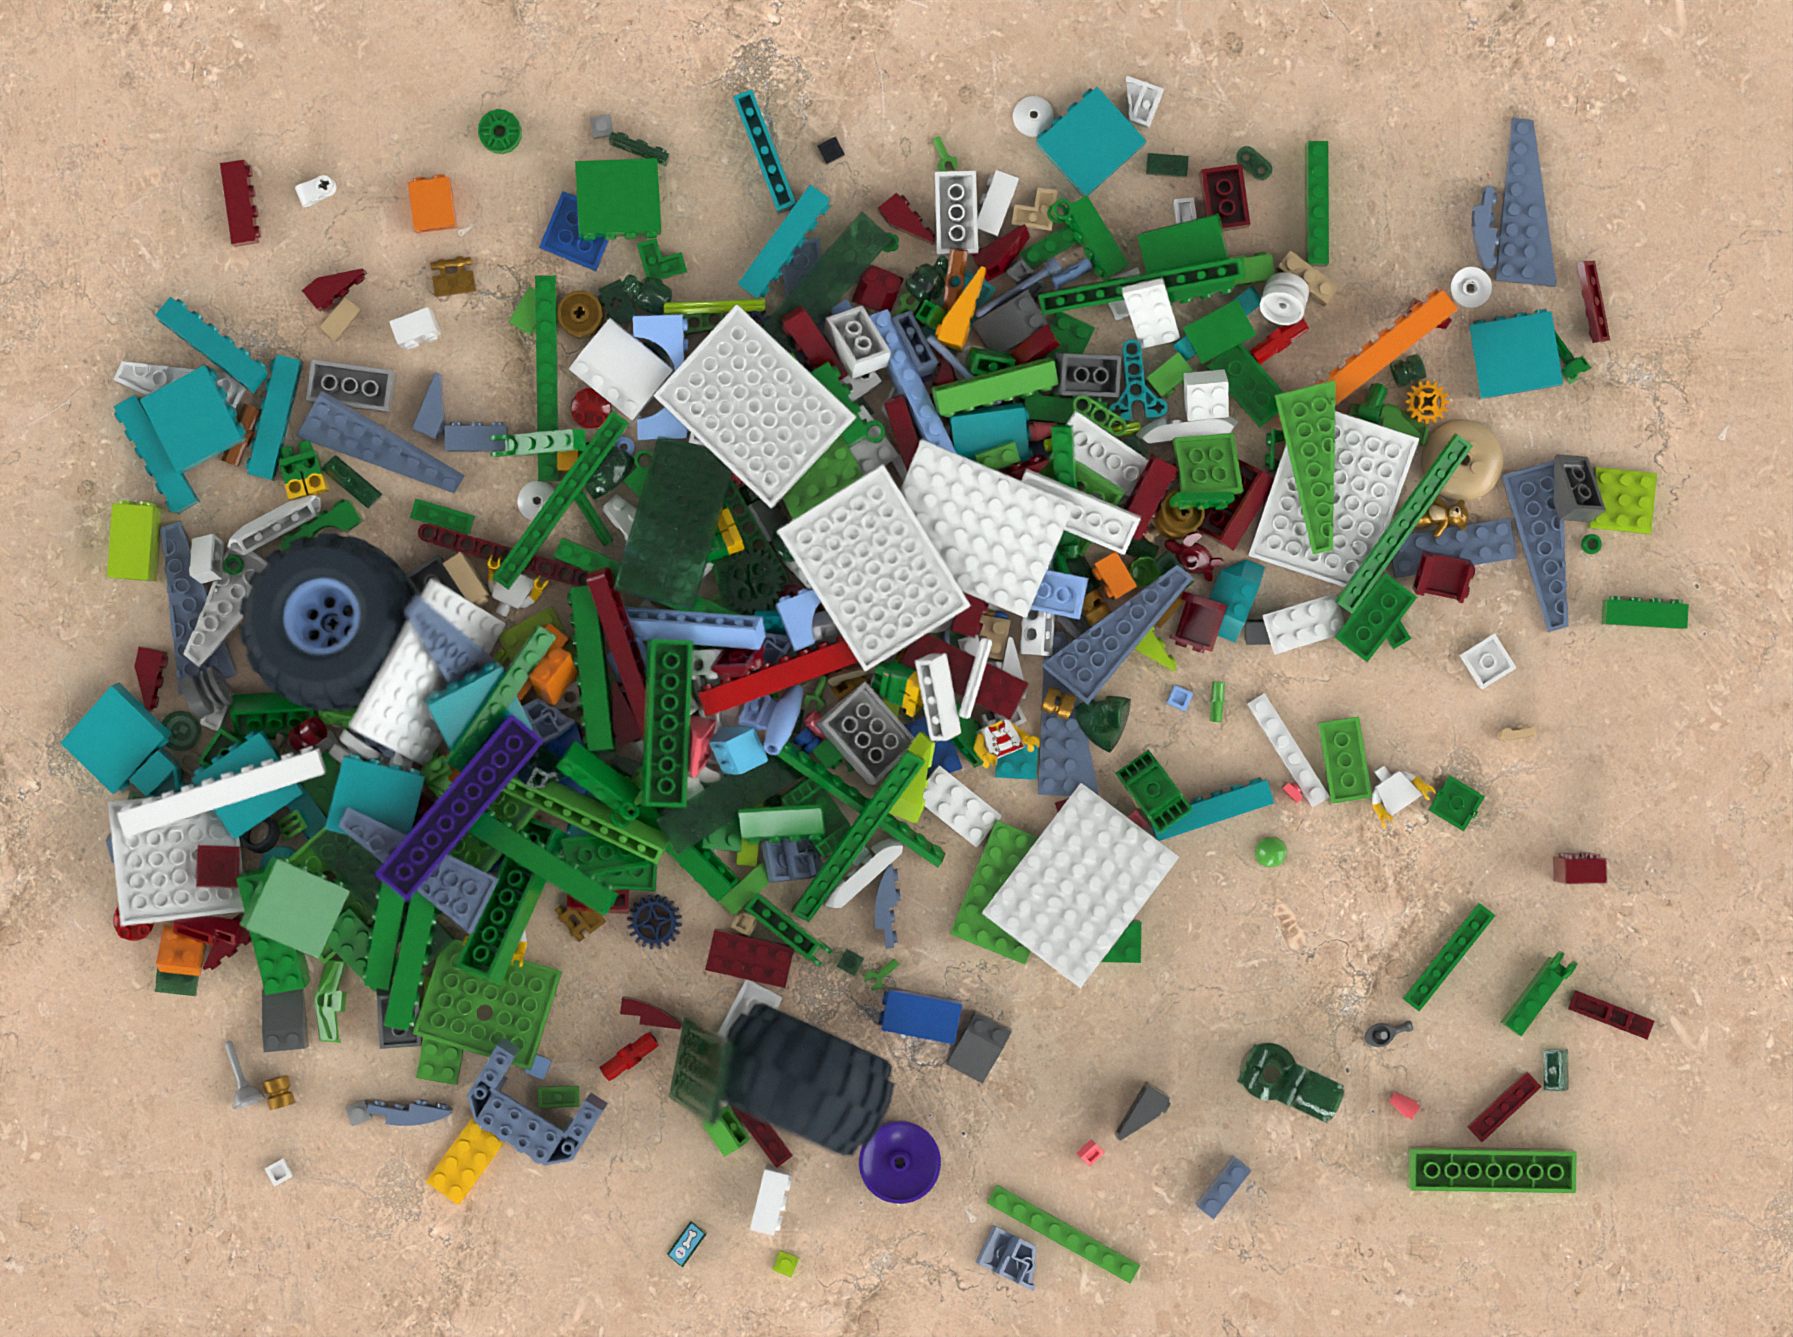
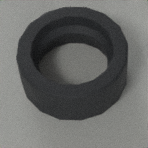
(269, 841)

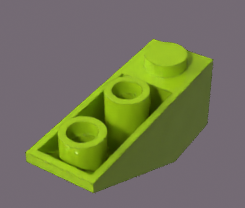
(1154, 650)

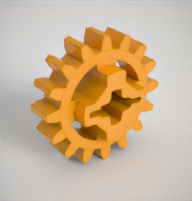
(1420, 396)

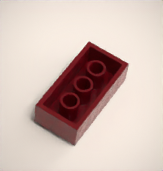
(749, 958)

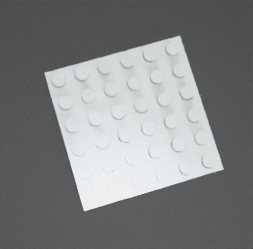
(160, 866)

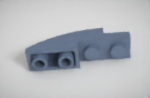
(1485, 237)
(887, 897)
(417, 1114)

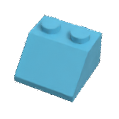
(737, 749)

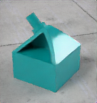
(159, 775)

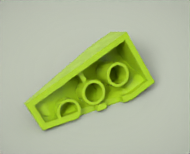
(911, 802)

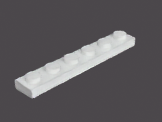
(1288, 750)

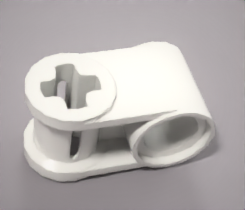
(312, 191)

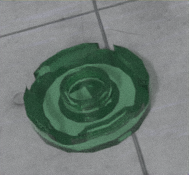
(184, 729)

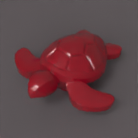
(1194, 556)

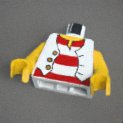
(1000, 739)

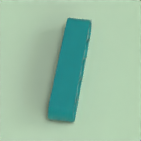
(1249, 302)

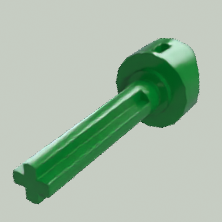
(1573, 365)
(593, 518)

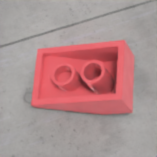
(700, 733)

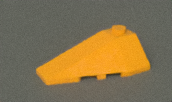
(956, 324)

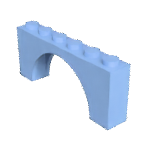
(669, 334)
(797, 617)

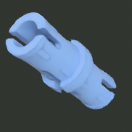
(1071, 273)

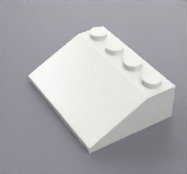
(621, 369)

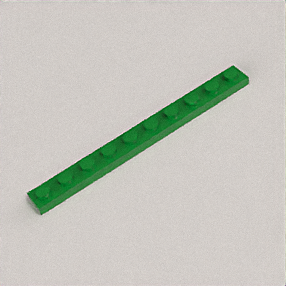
(546, 368)
(560, 500)
(1403, 523)
(854, 799)
(858, 835)

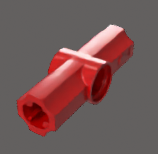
(1278, 341)
(629, 1056)

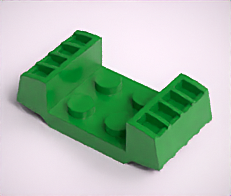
(1154, 791)
(810, 793)

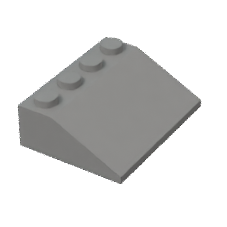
(866, 733)

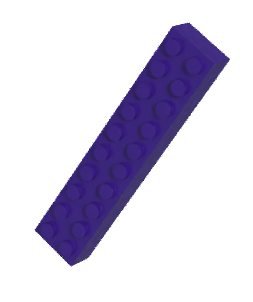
(458, 807)

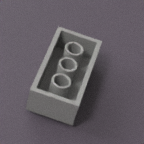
(352, 385)

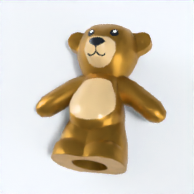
(1439, 514)

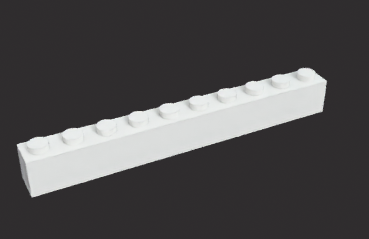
(222, 791)

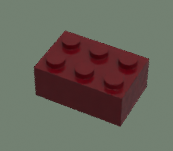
(1225, 194)
(1580, 868)

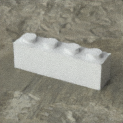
(938, 697)

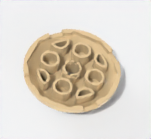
(1484, 458)

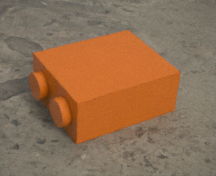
(432, 204)
(553, 675)

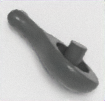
(1382, 1034)

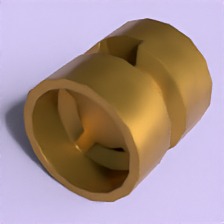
(1094, 607)
(1065, 705)
(278, 1092)

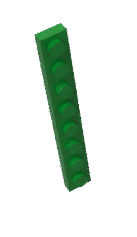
(500, 698)

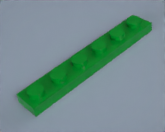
(1065, 468)
(1448, 957)

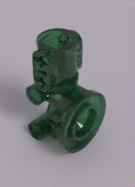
(1306, 1090)

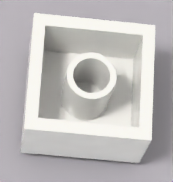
(415, 328)
(1206, 395)

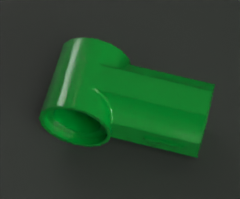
(1371, 408)

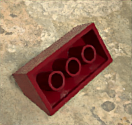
(1229, 524)

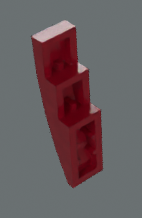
(1611, 1015)

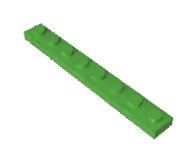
(1063, 1234)

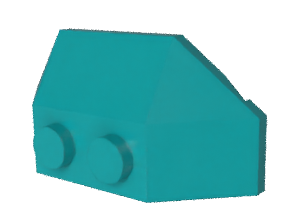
(1237, 589)

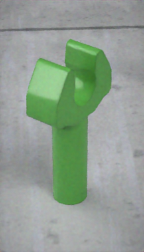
(945, 158)
(904, 306)
(817, 694)
(881, 974)

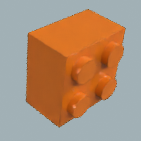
(1113, 576)
(179, 953)

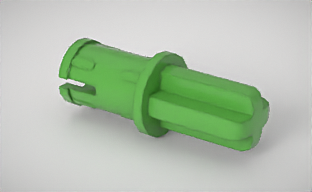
(1217, 701)

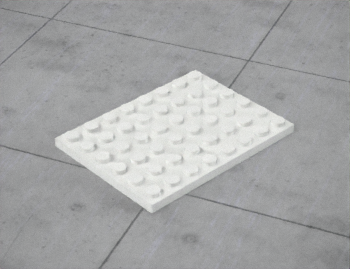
(754, 406)
(1367, 485)
(985, 525)
(873, 568)
(395, 703)
(1080, 885)

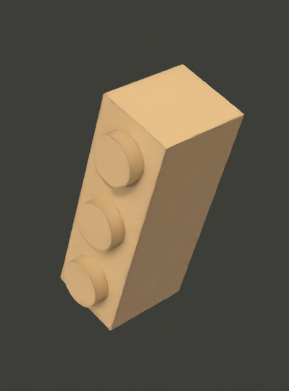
(1319, 286)

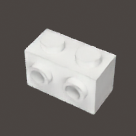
(861, 385)
(206, 558)

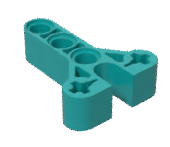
(1146, 397)

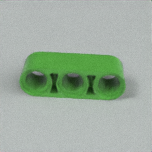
(704, 325)
(1110, 417)
(746, 889)

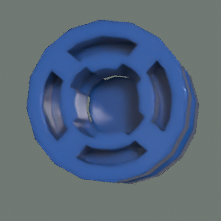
(807, 741)

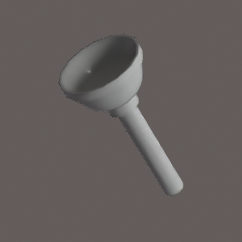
(245, 1094)

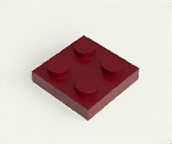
(217, 866)

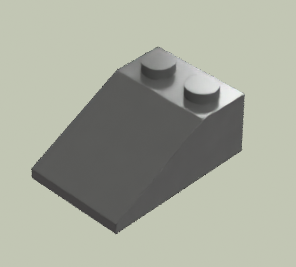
(1009, 322)
(1576, 489)
(284, 1021)
(394, 1037)
(979, 1046)
(1145, 1108)

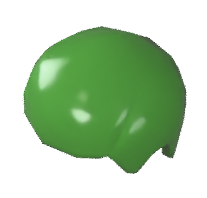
(1143, 571)
(1271, 852)

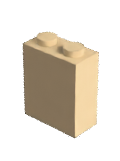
(467, 579)

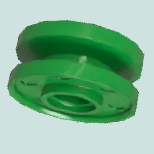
(493, 120)

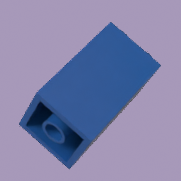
(920, 1015)

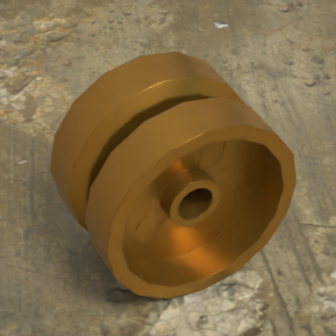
(580, 302)
(1175, 522)

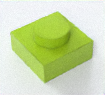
(785, 1263)

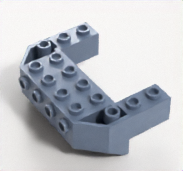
(522, 1126)

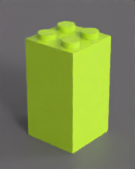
(134, 541)

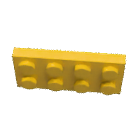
(464, 1162)

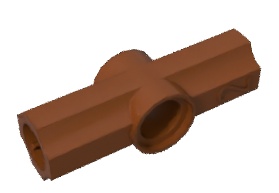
(956, 267)
(248, 417)

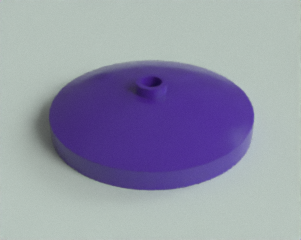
(903, 1181)

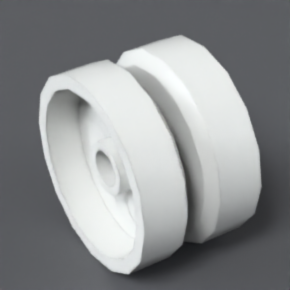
(1284, 298)
(354, 745)

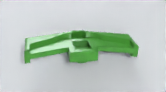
(1397, 420)
(436, 774)
(330, 1000)

